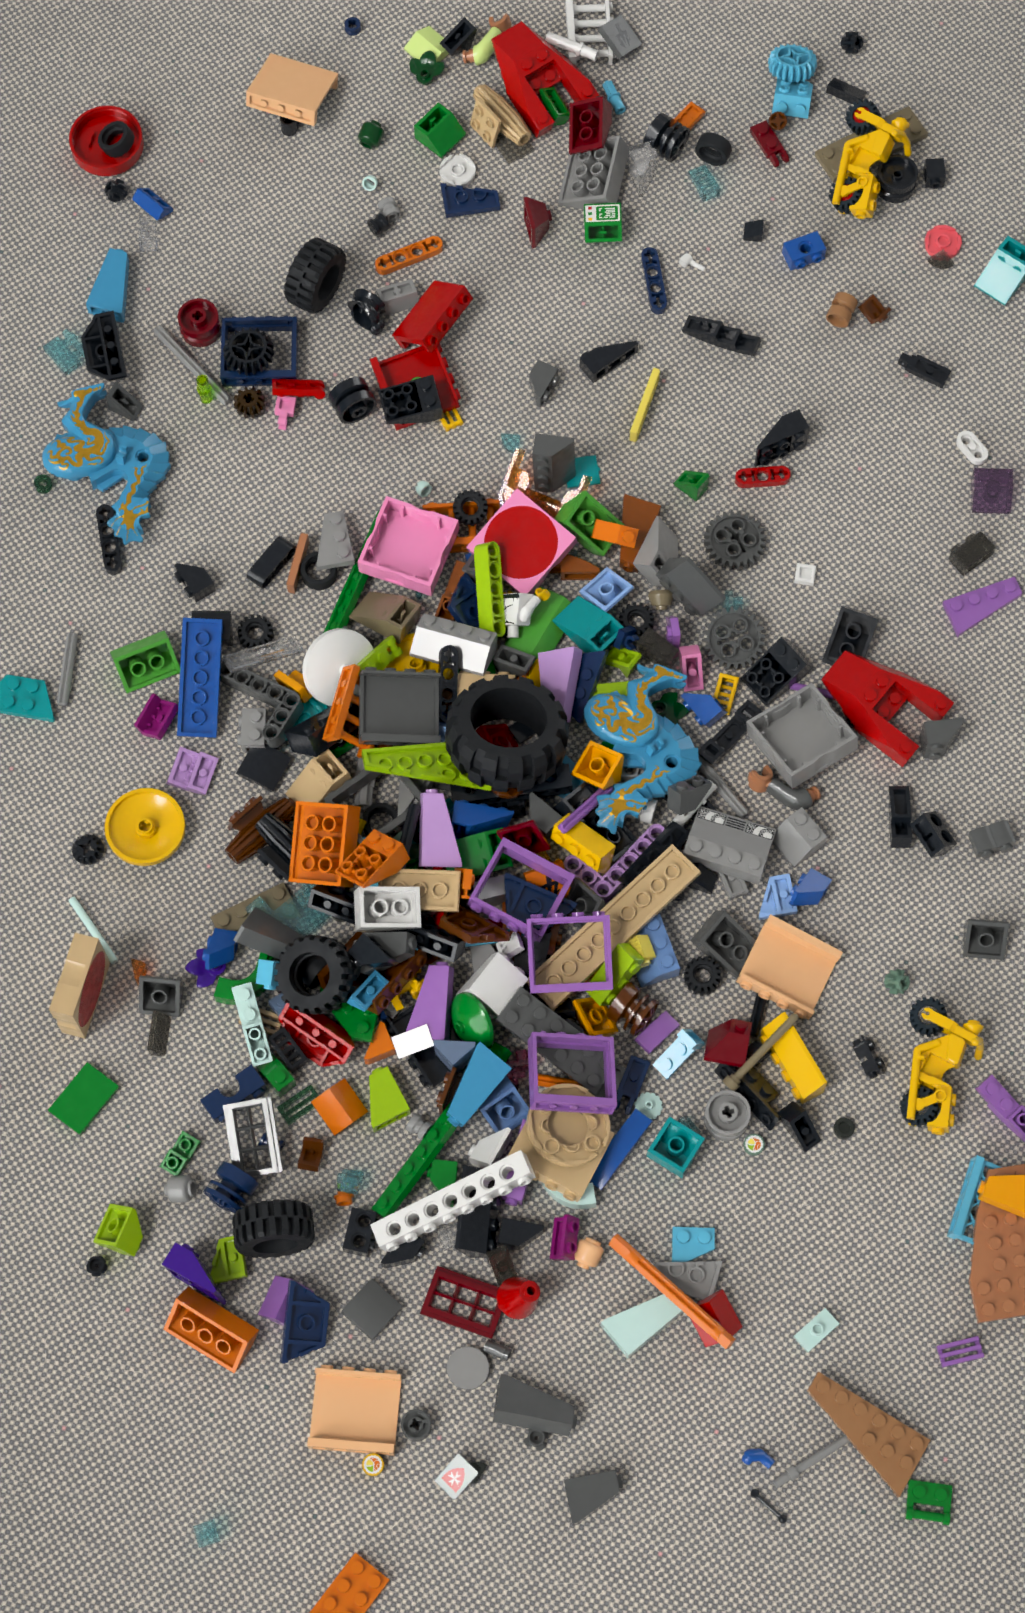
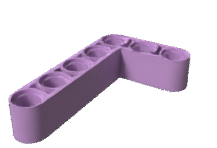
(618, 868)

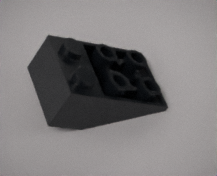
(412, 402)
(786, 436)
(777, 671)

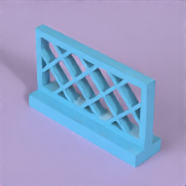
(967, 1197)

